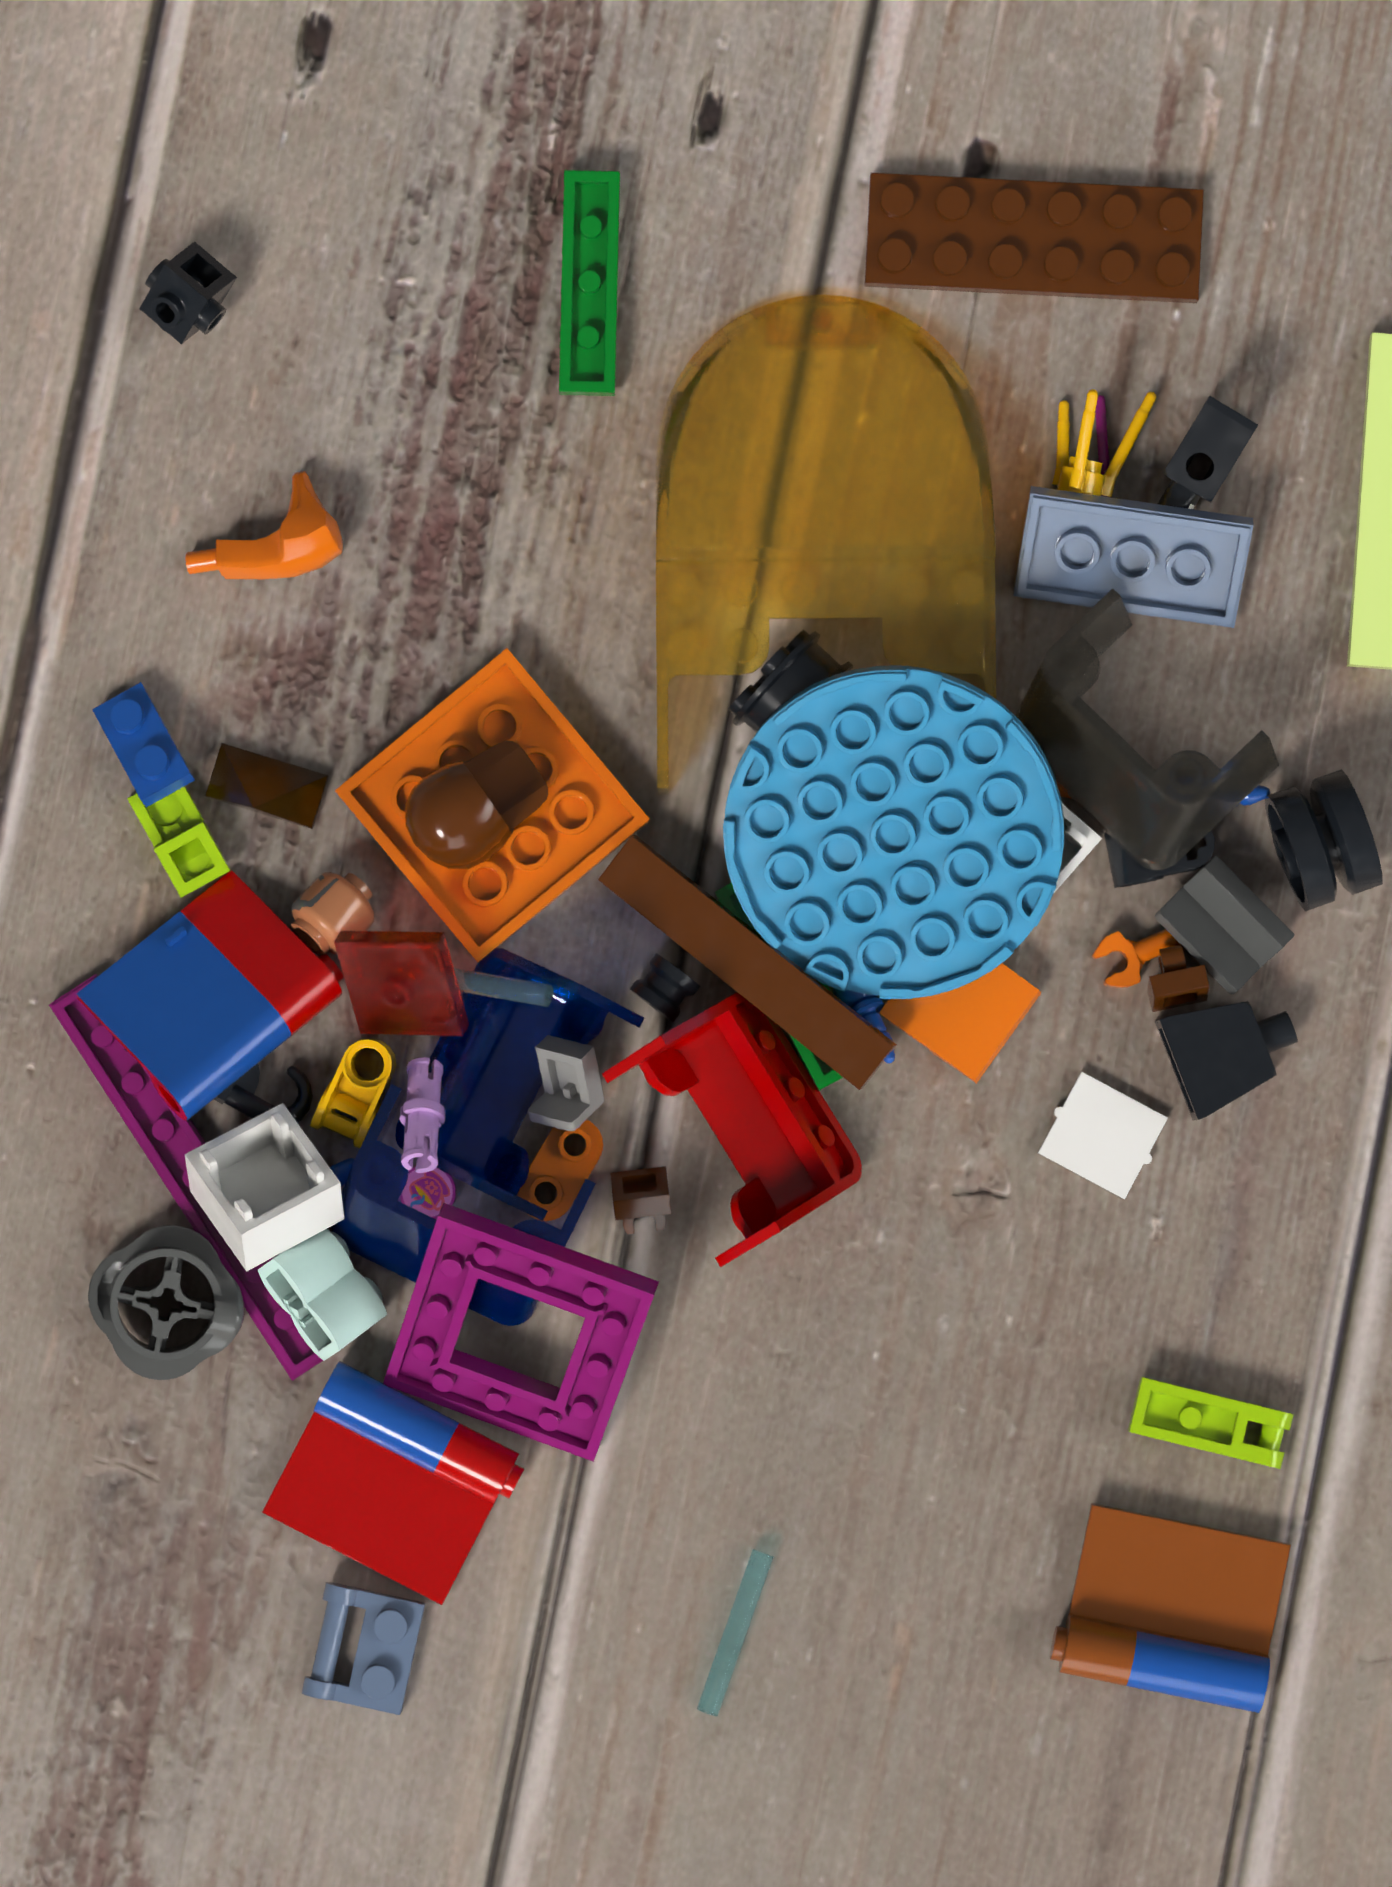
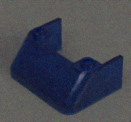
(496, 1074)
(399, 1235)

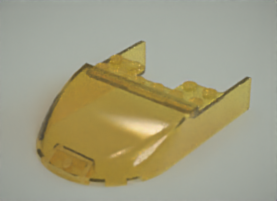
(819, 474)

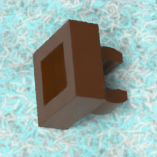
(1176, 983)
(641, 1195)

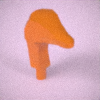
(302, 544)

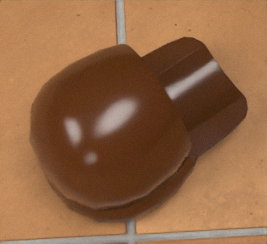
(474, 805)

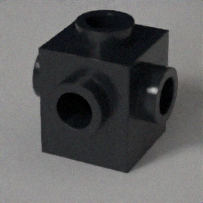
(177, 298)

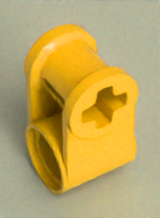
(354, 1094)

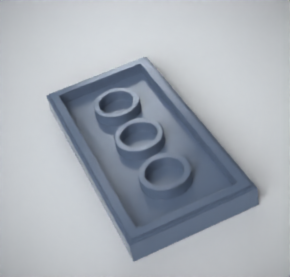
(1151, 554)

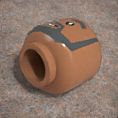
(329, 907)

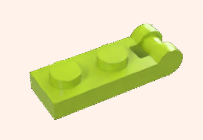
(1208, 1422)

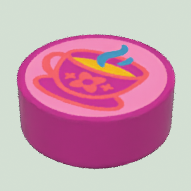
(429, 1191)

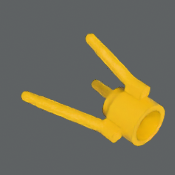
(1078, 472)

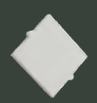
(1102, 1135)

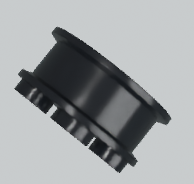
(784, 676)

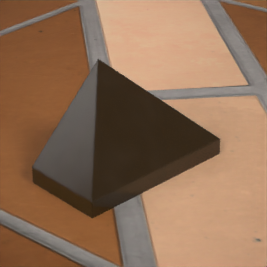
(266, 786)

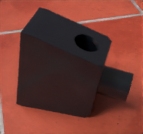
(1221, 436)
(1222, 1053)

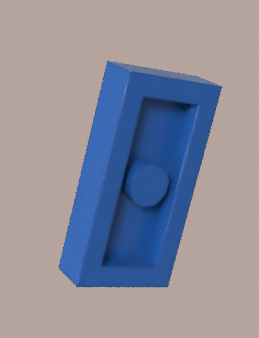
(143, 744)

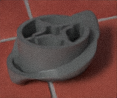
(155, 1360)

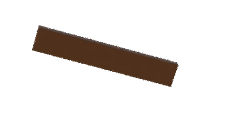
(747, 962)

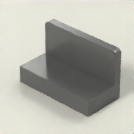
(1224, 925)

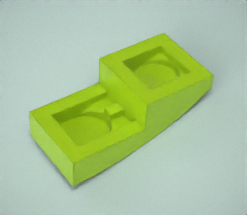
(181, 840)

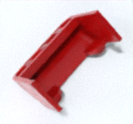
(760, 1112)

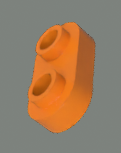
(561, 1169)

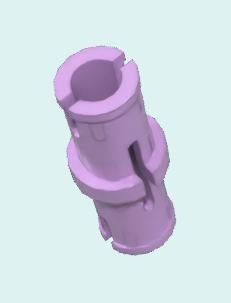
(422, 1115)

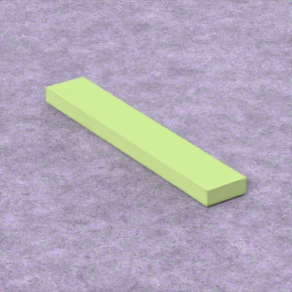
(1372, 576)

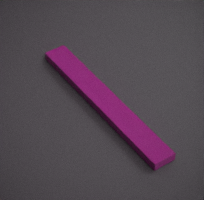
(165, 1142)

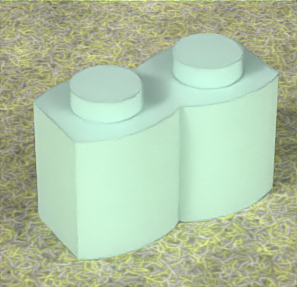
(323, 1292)

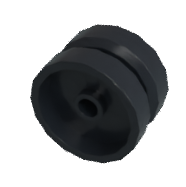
(1323, 840)

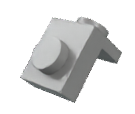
(569, 1084)

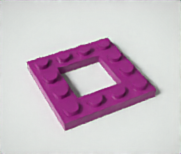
(476, 1248)

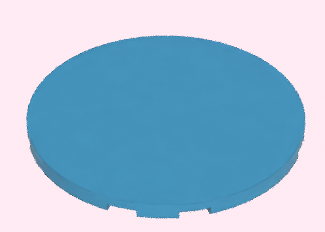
(894, 831)

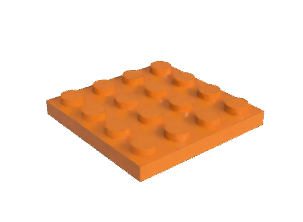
(547, 853)

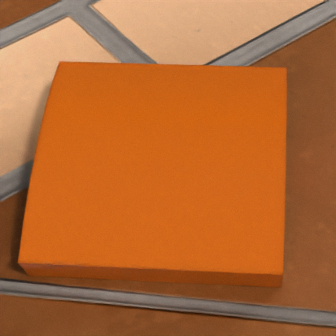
(969, 1022)

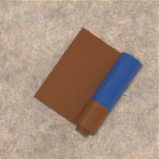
(1173, 1608)

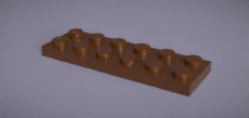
(1034, 238)

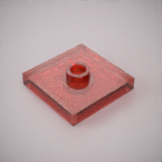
(401, 983)

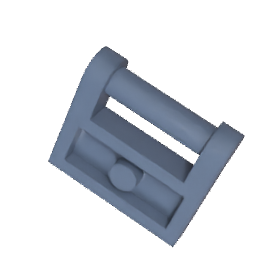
(382, 1653)

